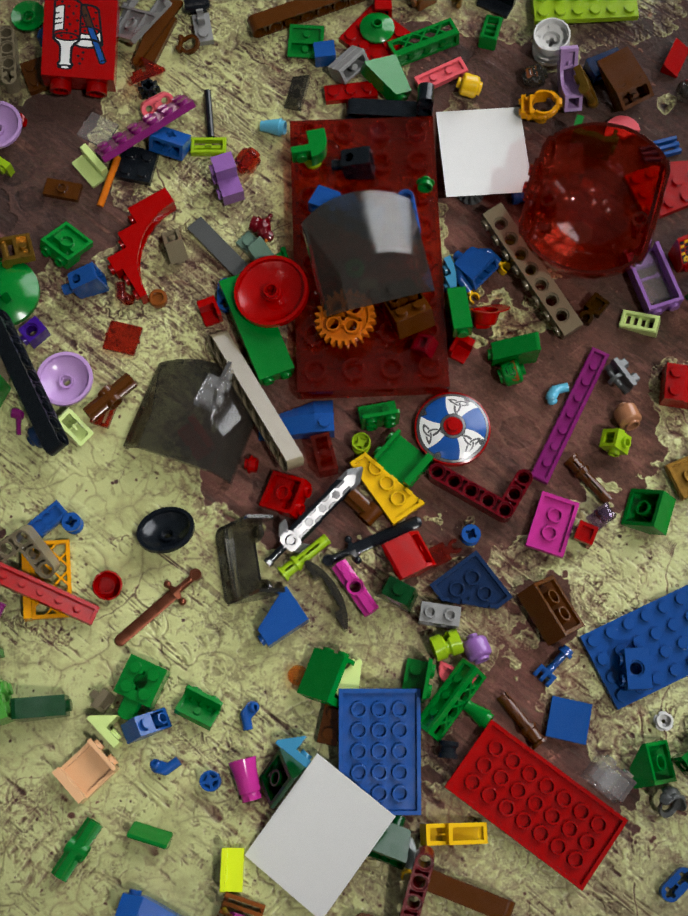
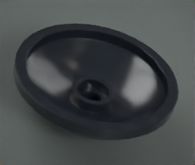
(165, 530)

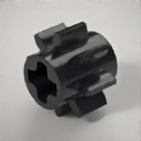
(149, 88)

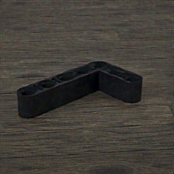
(377, 108)

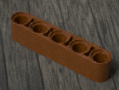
(468, 895)

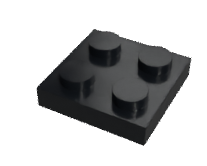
(137, 166)

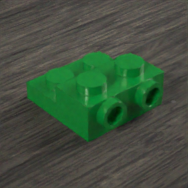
(65, 245)

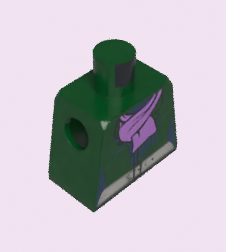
(398, 593)

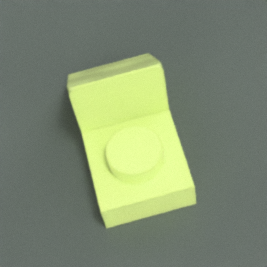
(103, 724)

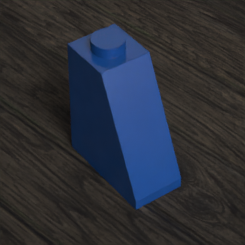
(281, 620)

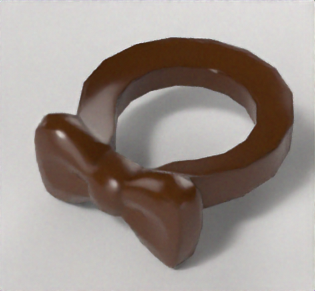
(179, 48)

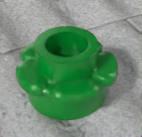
(425, 184)

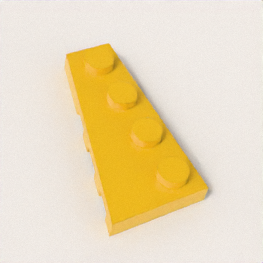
(391, 496)

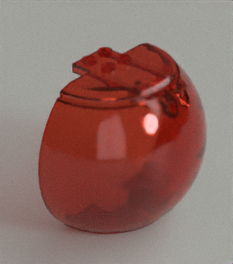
(594, 200)

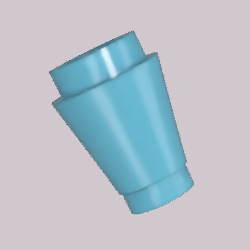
(275, 126)

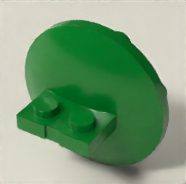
(18, 291)

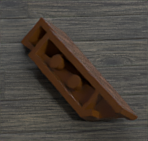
(157, 36)

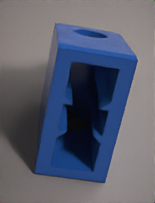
(86, 282)

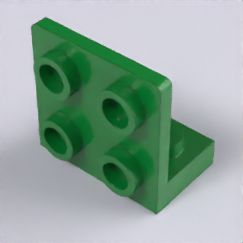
(378, 415)
(418, 675)

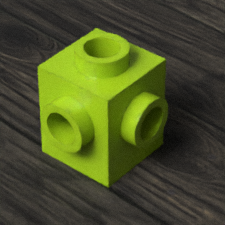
(615, 442)

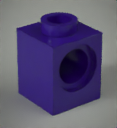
(41, 335)

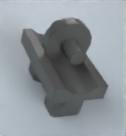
(620, 376)

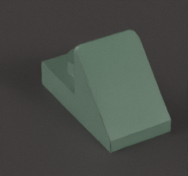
(253, 247)

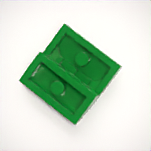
(302, 39)

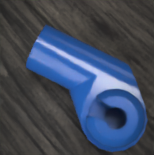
(247, 713)
(164, 768)

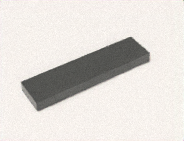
(217, 246)

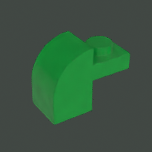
(314, 149)

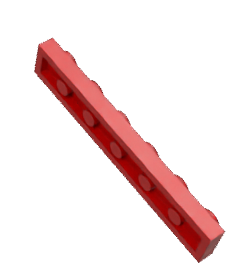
(47, 594)

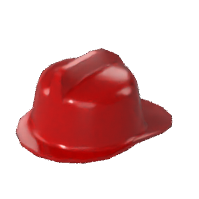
(487, 316)

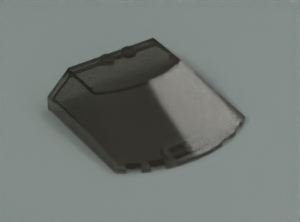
(365, 251)
(187, 433)

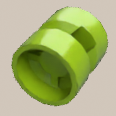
(445, 645)

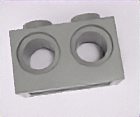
(439, 615)

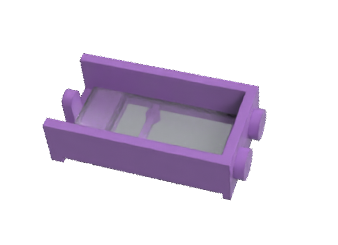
(656, 283)

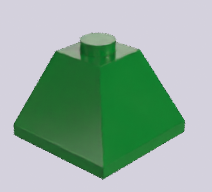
(653, 765)

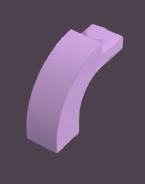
(567, 86)

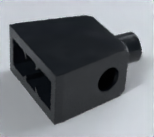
(356, 163)

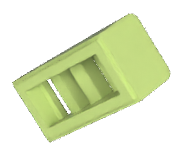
(649, 318)

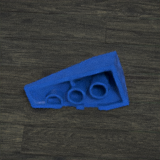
(309, 420)
(136, 904)

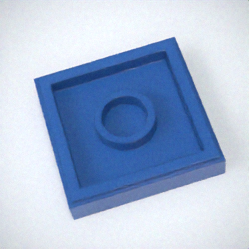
(568, 720)

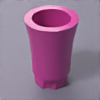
(246, 778)

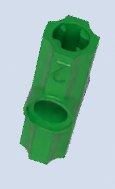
(76, 849)

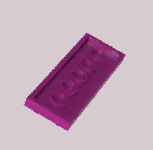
(148, 125)

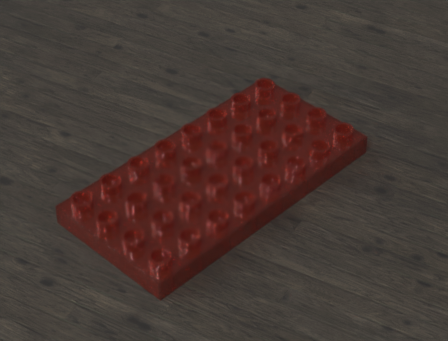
(383, 363)

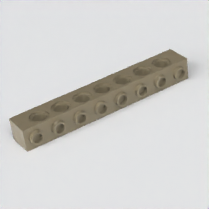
(561, 329)

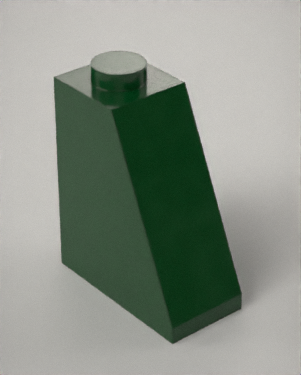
(40, 707)

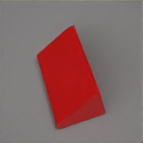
(675, 59)

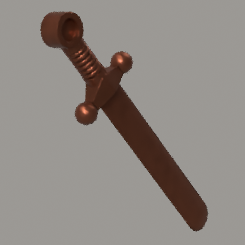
(159, 606)

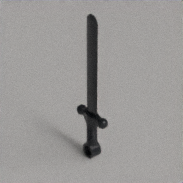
(371, 541)

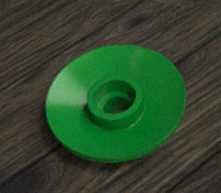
(27, 10)
(377, 33)

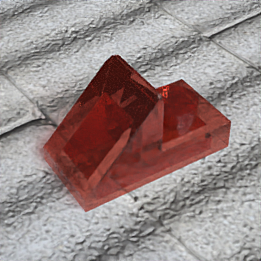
(151, 69)

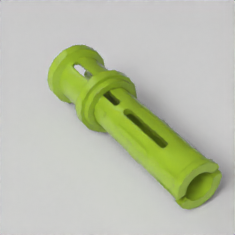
(296, 563)

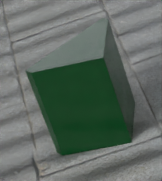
(279, 776)

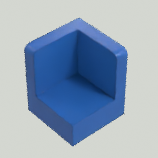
(324, 53)

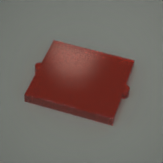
(122, 338)

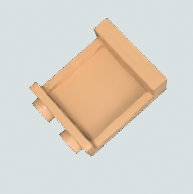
(87, 770)

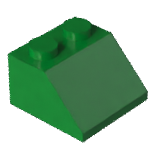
(648, 511)

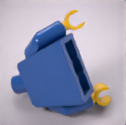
(476, 267)

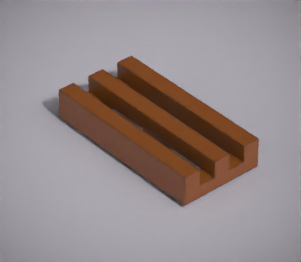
(230, 895)

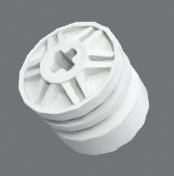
(548, 38)

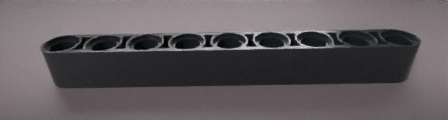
(30, 388)

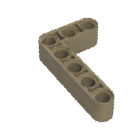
(26, 547)

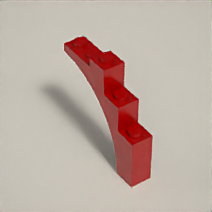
(144, 218)

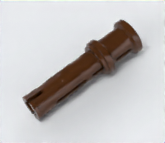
(579, 471)
(527, 727)

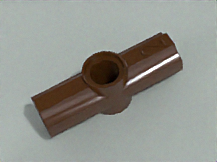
(110, 397)

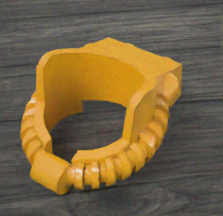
(529, 113)

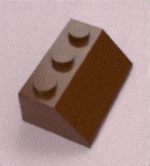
(550, 610)

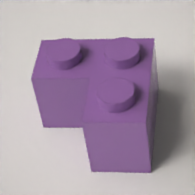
(225, 175)

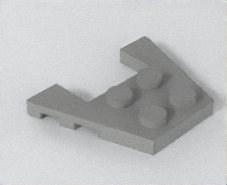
(136, 22)

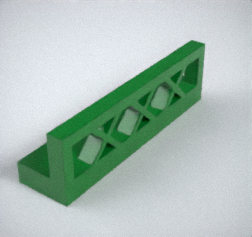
(427, 45)
(449, 698)

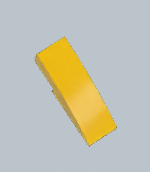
(453, 833)

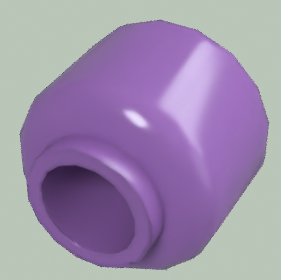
(477, 648)

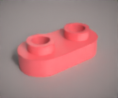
(155, 102)

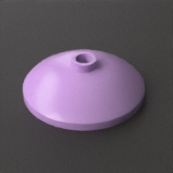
(9, 124)
(63, 368)

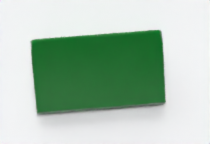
(150, 835)

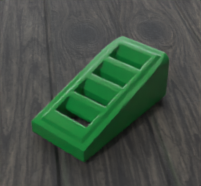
(490, 33)

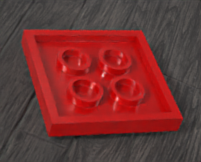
(353, 37)

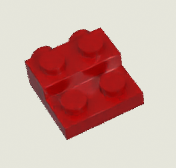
(286, 494)

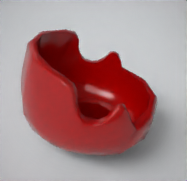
(107, 585)

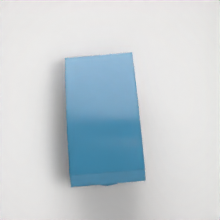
(449, 272)

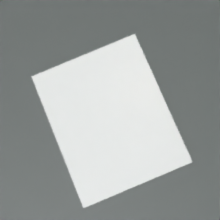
(482, 151)
(319, 836)

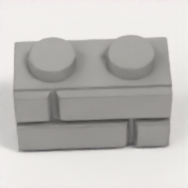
(347, 64)

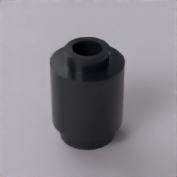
(192, 5)

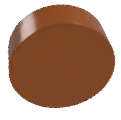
(158, 298)

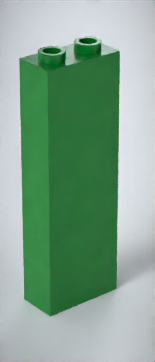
(262, 345)

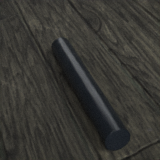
(209, 113)

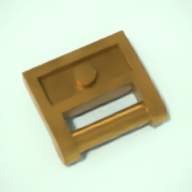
(585, 87)
(22, 247)

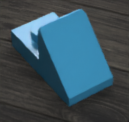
(292, 745)

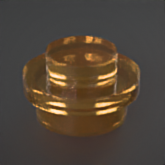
(296, 674)

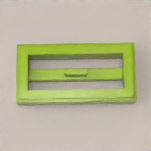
(208, 149)

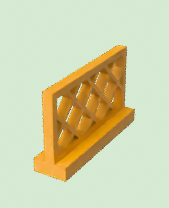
(29, 605)

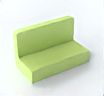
(90, 167)

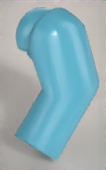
(554, 391)

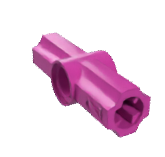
(348, 577)

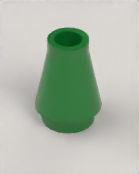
(478, 713)

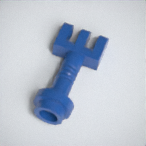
(548, 671)

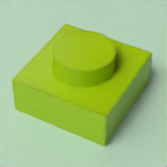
(6, 167)

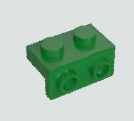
(199, 707)

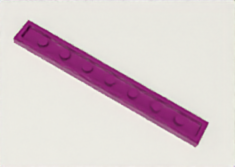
(569, 416)

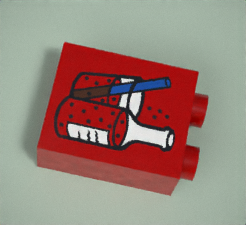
(80, 46)

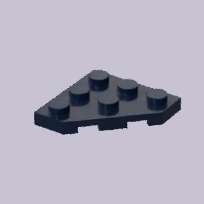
(471, 585)

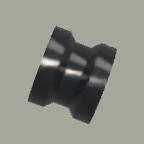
(448, 749)

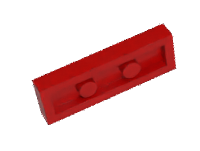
(341, 93)

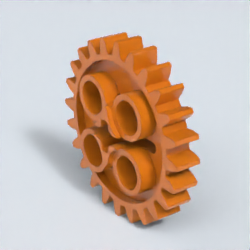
(345, 321)

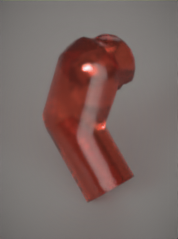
(122, 295)

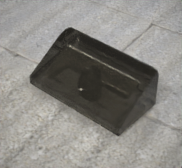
(297, 92)

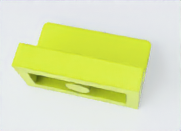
(232, 869)

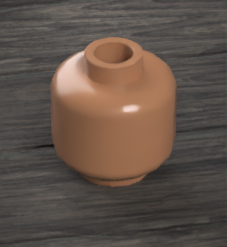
(627, 416)

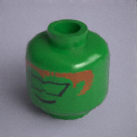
(511, 372)

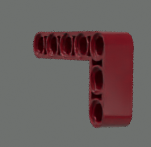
(480, 492)
(414, 887)

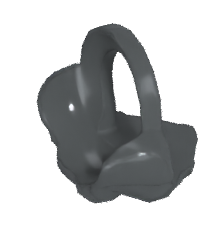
(671, 794)

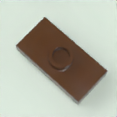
(62, 190)

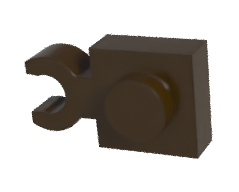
(594, 307)

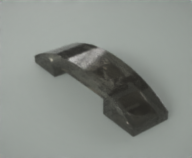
(318, 573)

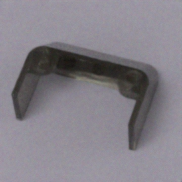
(240, 562)

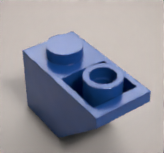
(145, 725)

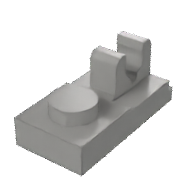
(202, 27)

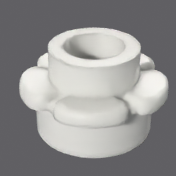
(668, 721)

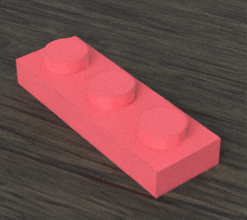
(443, 74)

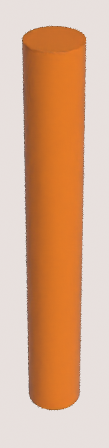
(108, 182)

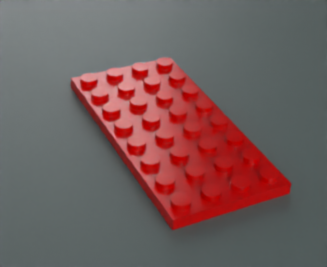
(536, 804)

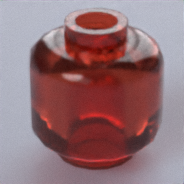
(247, 160)

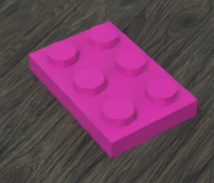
(552, 524)

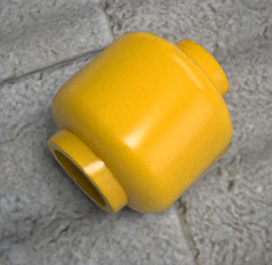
(469, 85)

